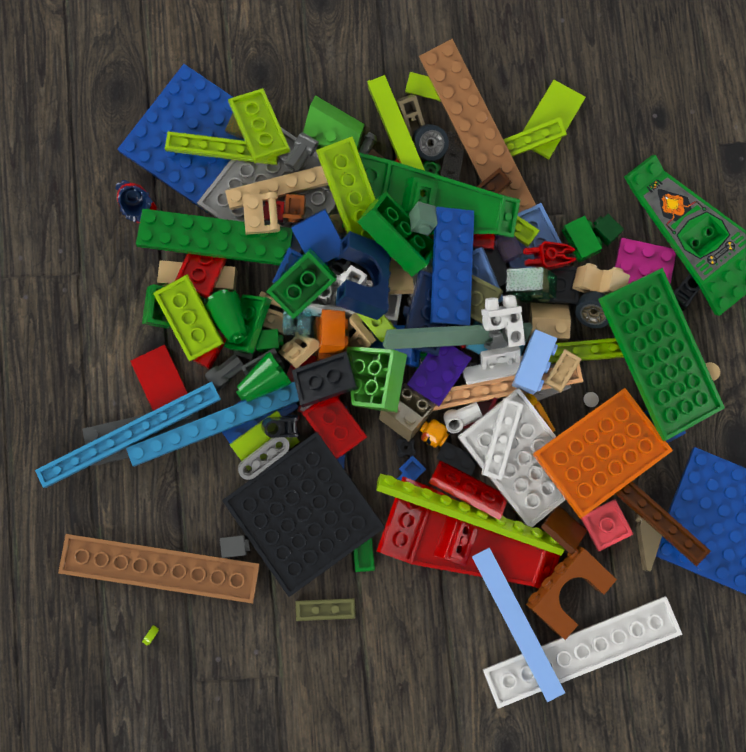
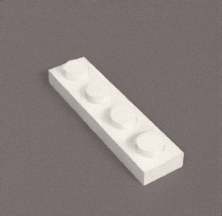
(502, 439)

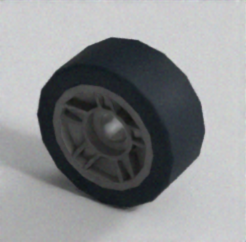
(439, 141)

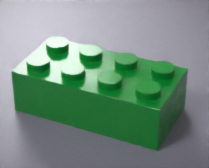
(392, 230)

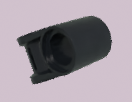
(684, 293)
(285, 426)

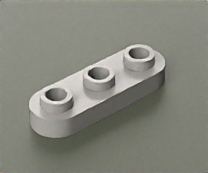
(259, 465)

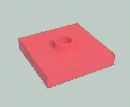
(606, 525)

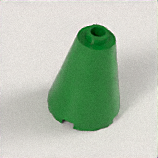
(227, 315)
(263, 379)

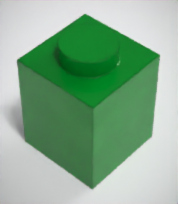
(268, 340)

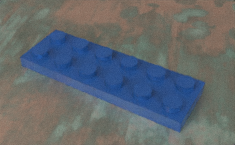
(452, 267)

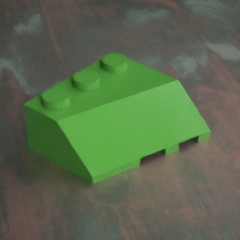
(331, 124)
(378, 377)

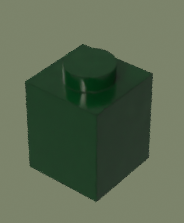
(607, 229)

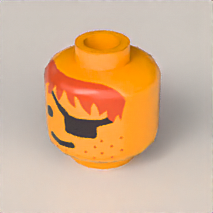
(434, 433)

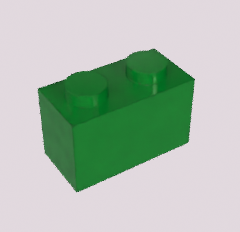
(582, 238)

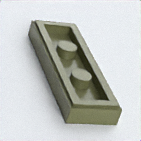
(325, 609)

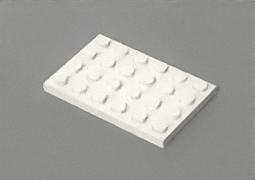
(524, 480)

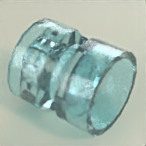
(303, 324)

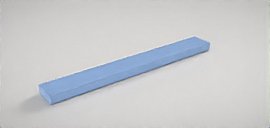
(518, 624)

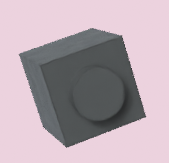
(234, 546)

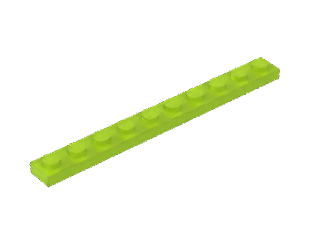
(467, 513)

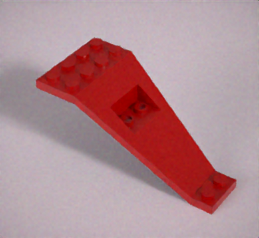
(431, 541)

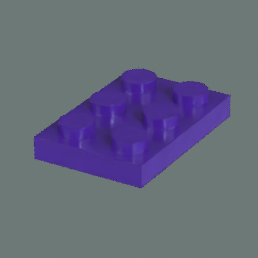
(439, 373)

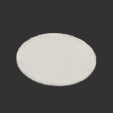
(591, 399)

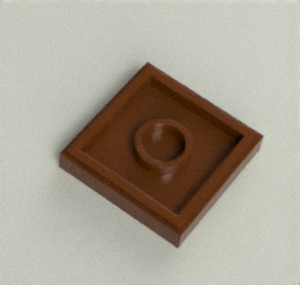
(564, 529)

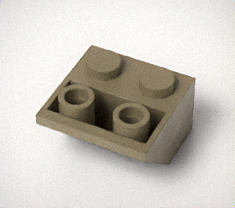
(411, 413)

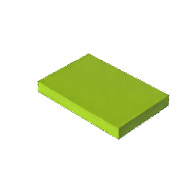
(255, 438)

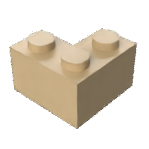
(591, 279)

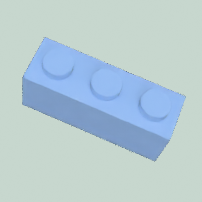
(535, 362)

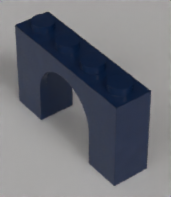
(376, 260)

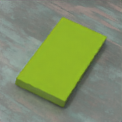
(557, 102)
(259, 125)
(188, 318)

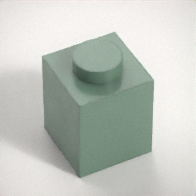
(423, 218)

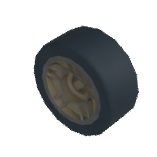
(590, 311)

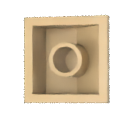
(551, 319)

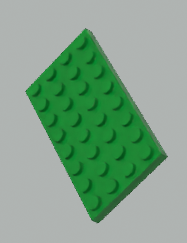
(661, 354)

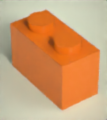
(332, 331)

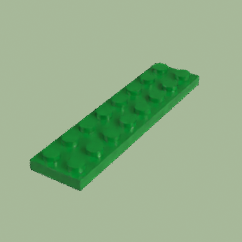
(210, 237)

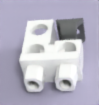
(506, 318)

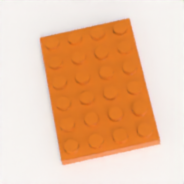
(602, 453)

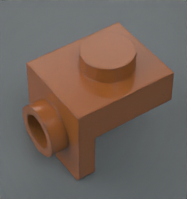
(294, 207)

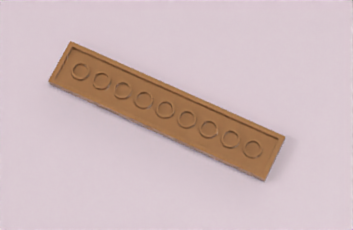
(473, 119)
(159, 568)

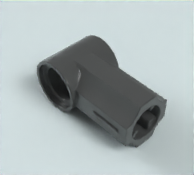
(303, 148)
(222, 374)

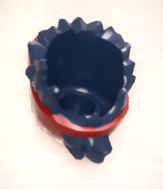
(132, 200)

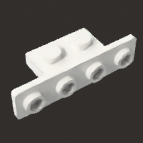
(494, 365)

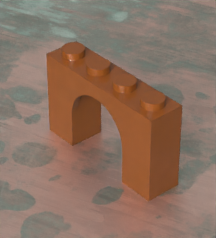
(546, 600)

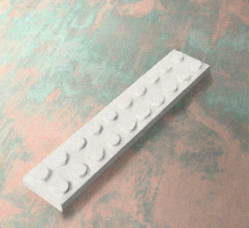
(586, 650)

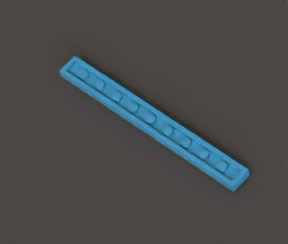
(211, 425)
(127, 435)

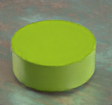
(150, 635)

